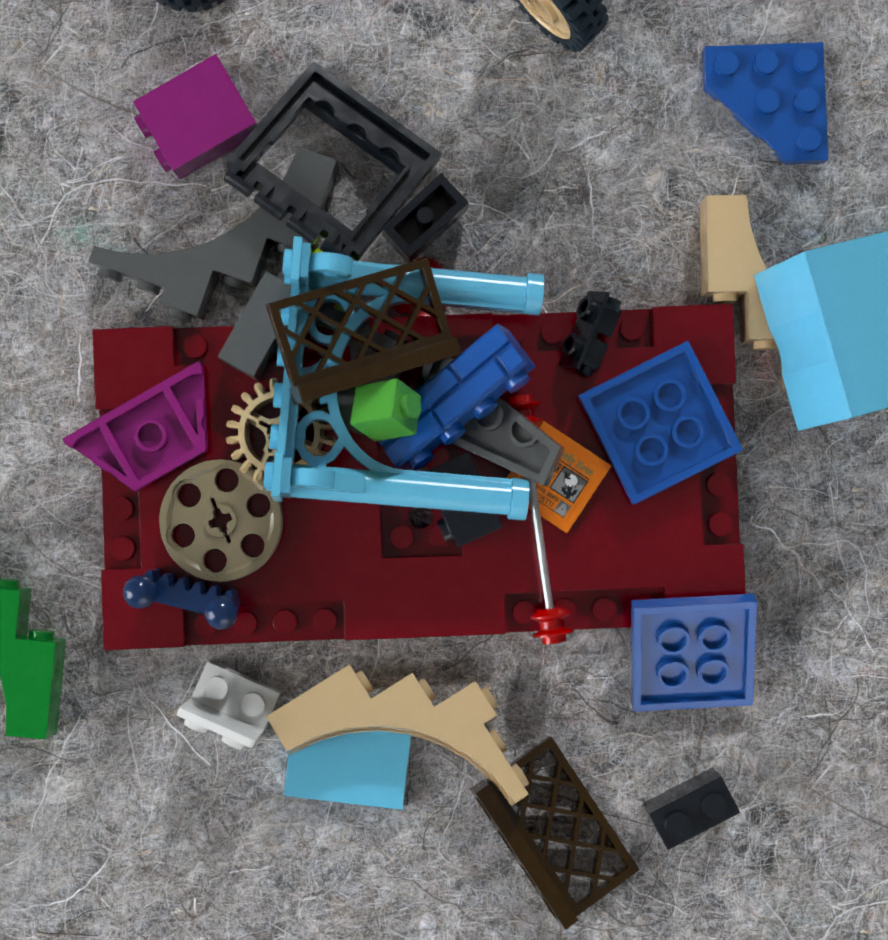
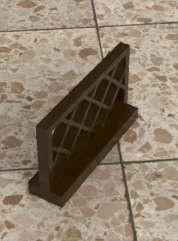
(373, 366)
(532, 858)

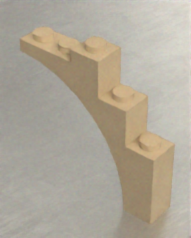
(729, 265)
(458, 723)

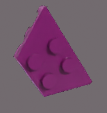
(149, 432)

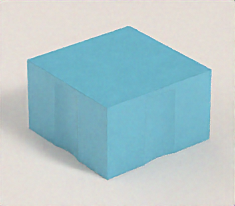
(831, 328)

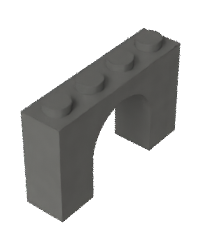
(254, 342)

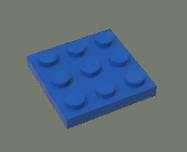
(660, 422)
(693, 652)

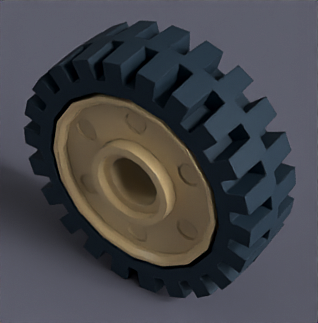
(567, 21)

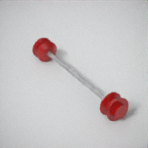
(551, 617)

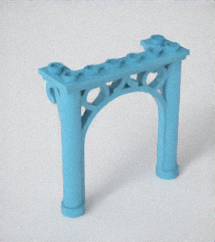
(380, 482)

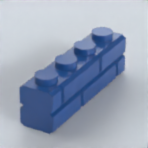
(460, 393)

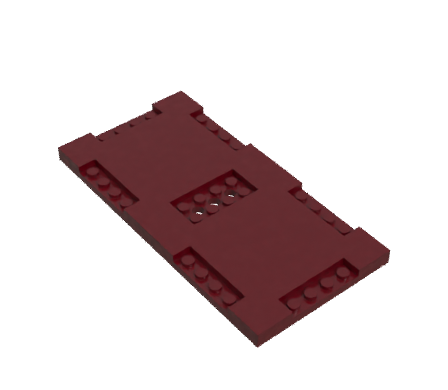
(365, 565)

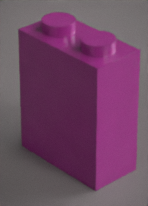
(194, 117)

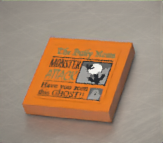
(572, 483)

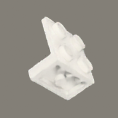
(229, 706)

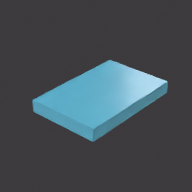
(352, 769)

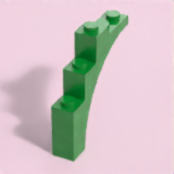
(28, 667)

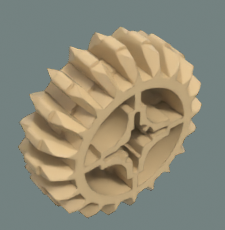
(250, 416)

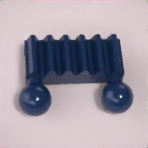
(219, 609)

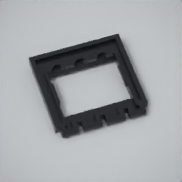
(357, 121)

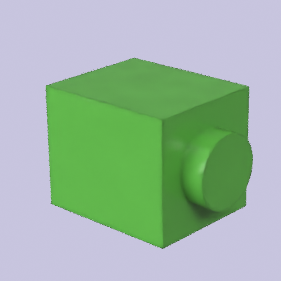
(386, 410)

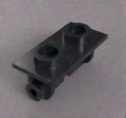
(594, 315)

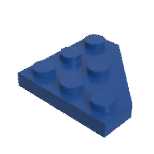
(774, 95)

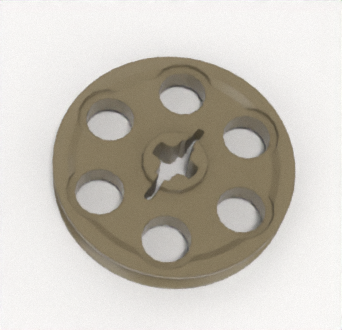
(208, 537)

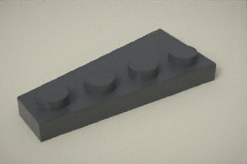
(506, 437)

